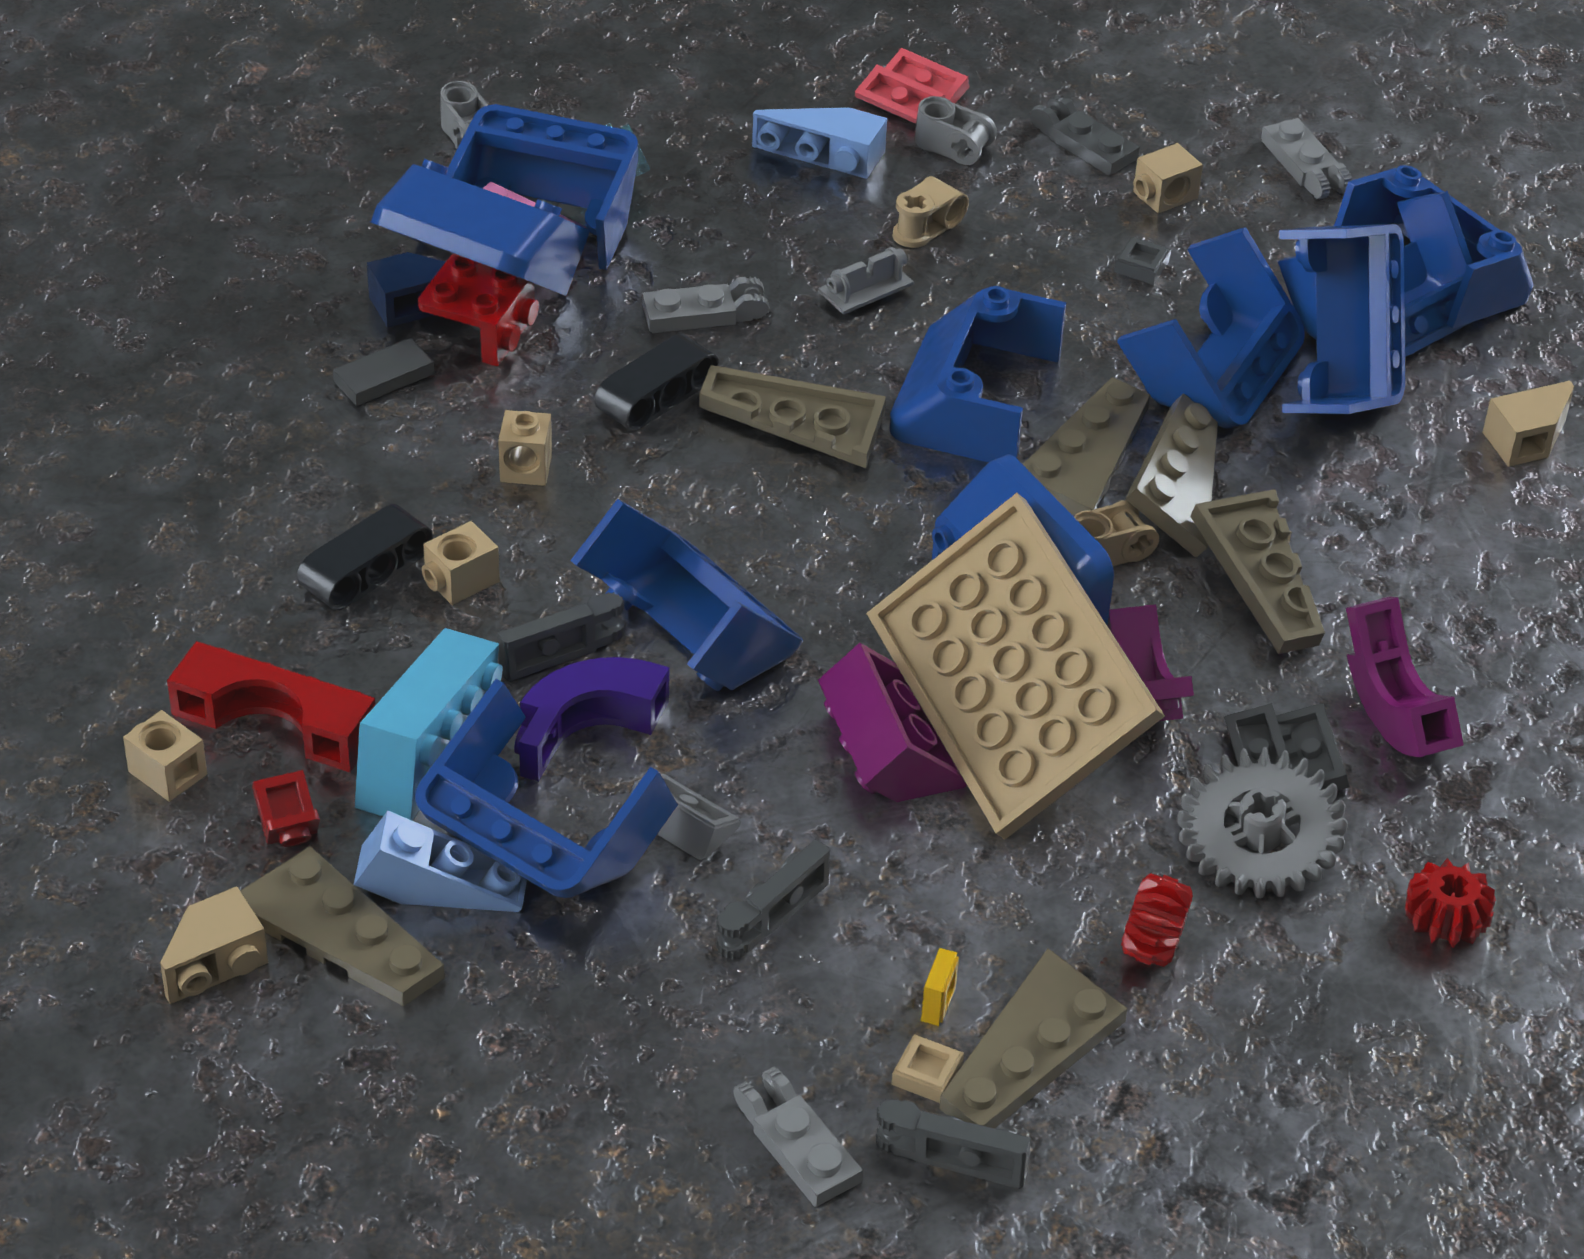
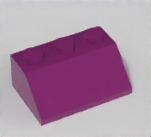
(886, 729)

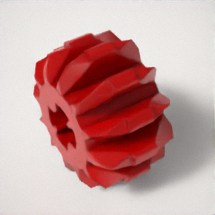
(1450, 903)
(1157, 920)

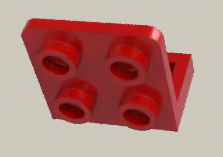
(485, 299)

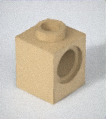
(1167, 178)
(525, 447)
(461, 563)
(165, 755)

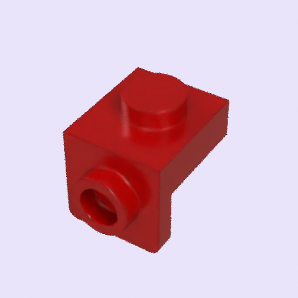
(286, 809)

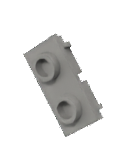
(860, 286)

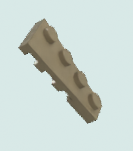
(807, 413)
(1090, 446)
(1178, 473)
(1257, 557)
(341, 925)
(1032, 1042)

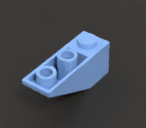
(825, 137)
(434, 869)

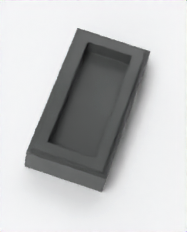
(383, 371)

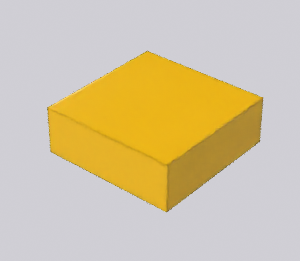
(939, 987)

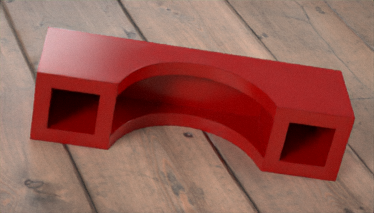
(221, 685)

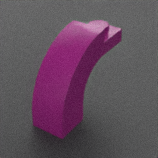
(1140, 639)
(1390, 687)

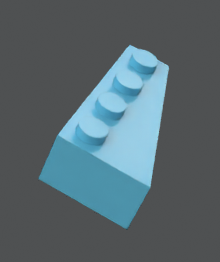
(419, 719)

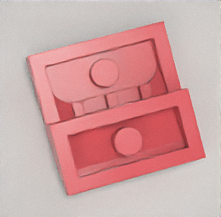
(908, 81)

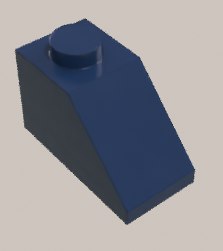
(398, 283)

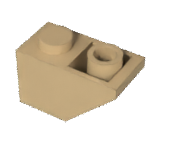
(1527, 422)
(213, 944)

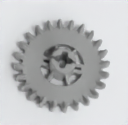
(1266, 803)

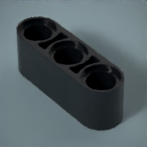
(655, 382)
(364, 557)

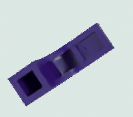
(585, 695)

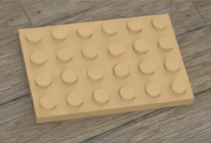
(1013, 666)

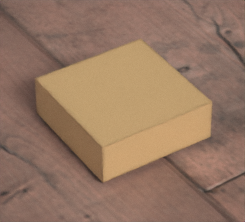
(926, 1068)

